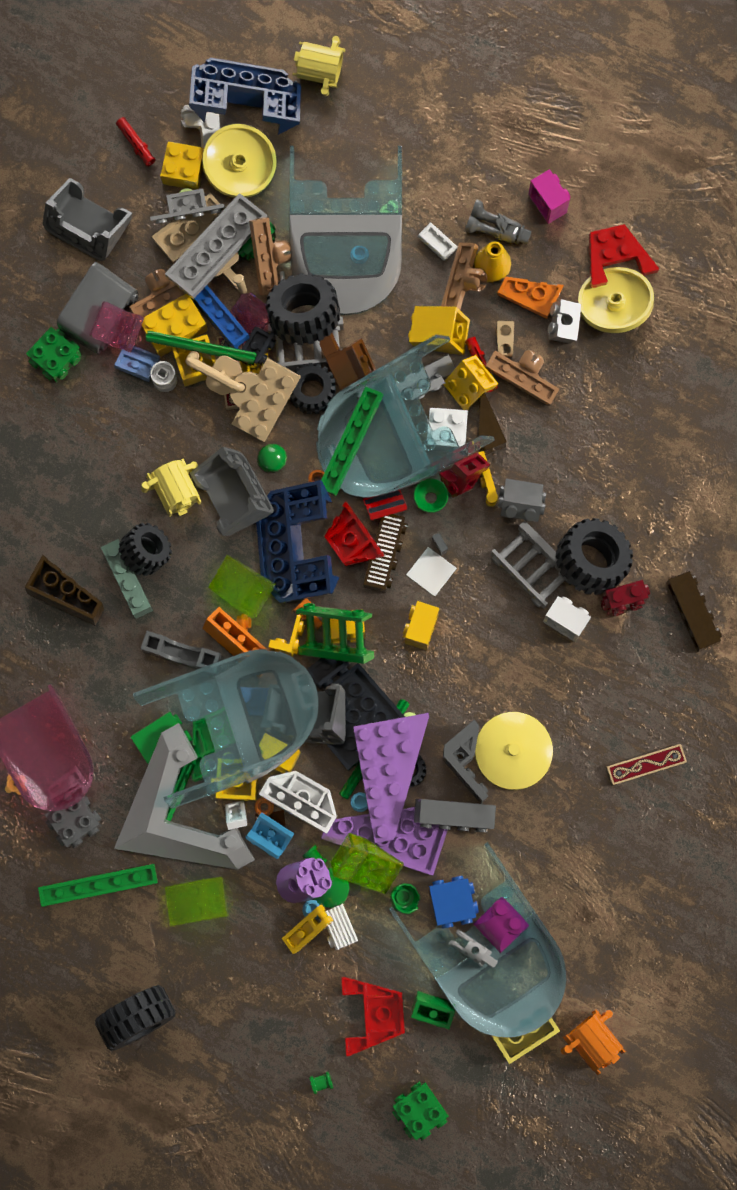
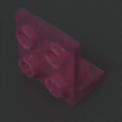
(250, 312)
(116, 327)

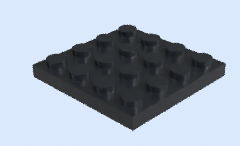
(363, 705)

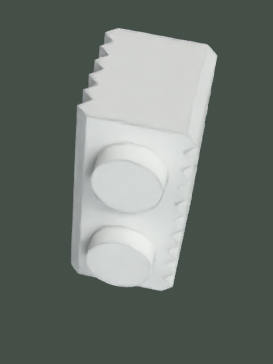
(340, 929)

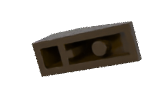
(489, 426)

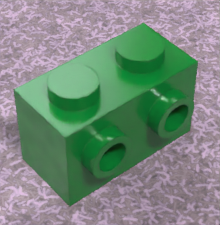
(432, 1010)

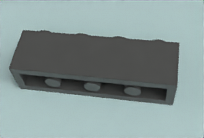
(454, 814)

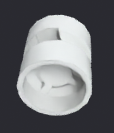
(163, 376)

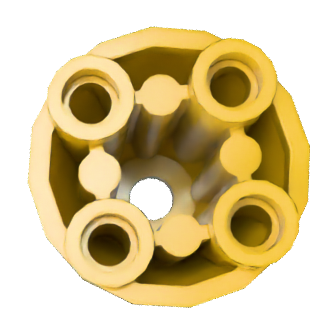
(494, 261)

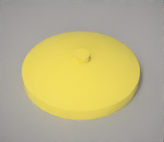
(239, 160)
(619, 304)
(513, 751)

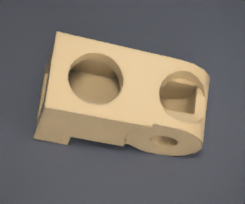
(505, 337)

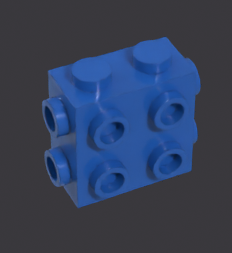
(453, 902)

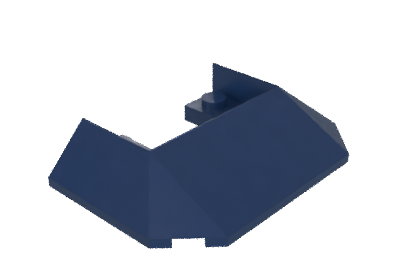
(245, 84)
(282, 545)

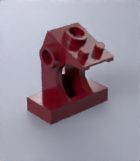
(462, 479)

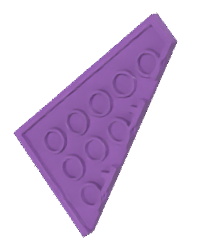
(387, 764)
(412, 844)

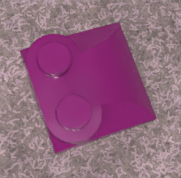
(501, 924)

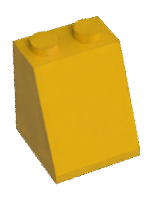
(441, 321)

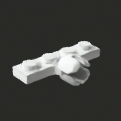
(206, 129)

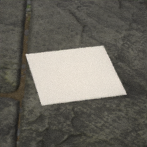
(431, 571)

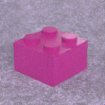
(549, 196)

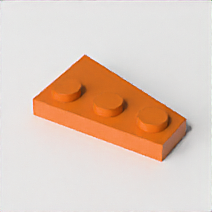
(530, 295)

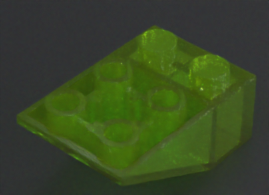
(241, 586)
(365, 864)
(196, 901)

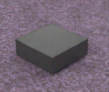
(440, 544)

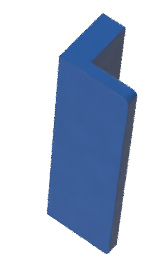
(220, 318)

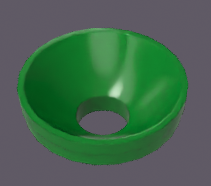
(431, 486)

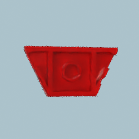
(351, 538)

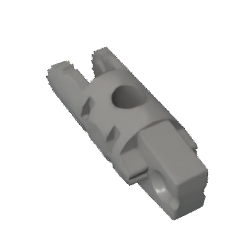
(483, 956)

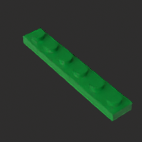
(351, 440)
(98, 885)

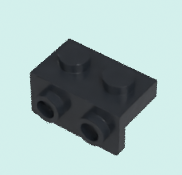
(259, 343)
(327, 669)

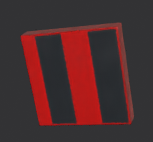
(384, 504)

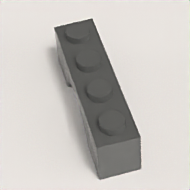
(177, 652)

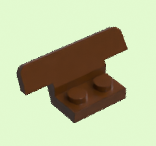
(347, 363)

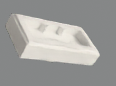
(437, 241)
(235, 815)

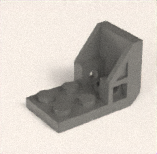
(465, 744)

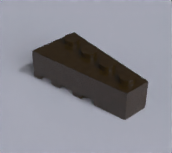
(61, 591)

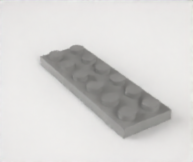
(214, 246)

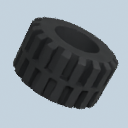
(318, 402)
(137, 557)

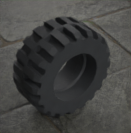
(298, 292)
(605, 539)
(135, 1017)

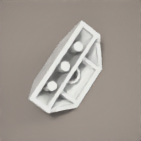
(301, 799)

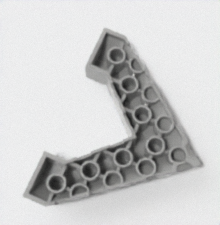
(146, 824)

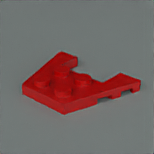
(613, 247)
(382, 1014)

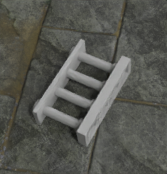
(299, 353)
(539, 546)

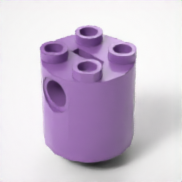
(303, 880)

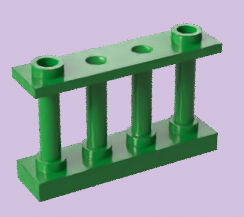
(327, 649)

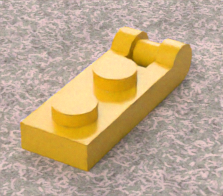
(487, 482)
(307, 929)

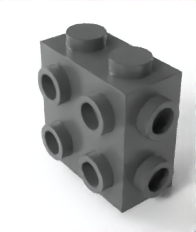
(522, 500)
(74, 823)

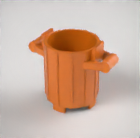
(594, 1042)

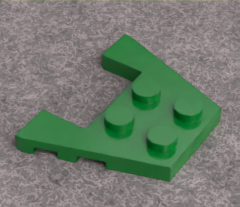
(202, 746)

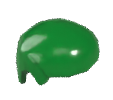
(271, 458)
(405, 898)

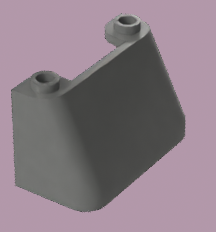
(84, 222)
(84, 305)
(232, 490)
(330, 721)

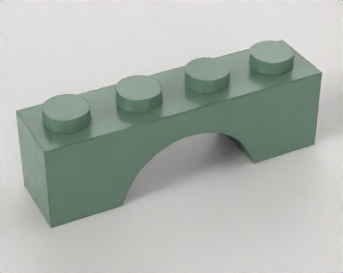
(127, 581)

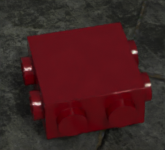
(625, 597)

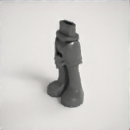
(504, 230)

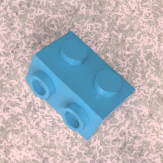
(269, 836)

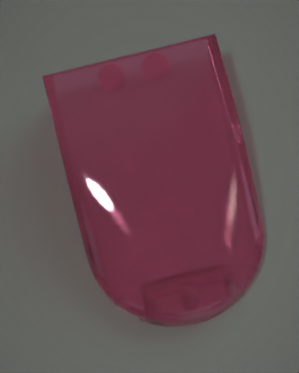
(46, 753)

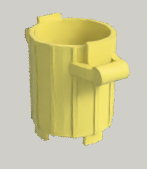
(320, 63)
(173, 486)

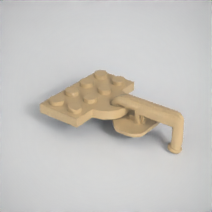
(181, 234)
(264, 392)

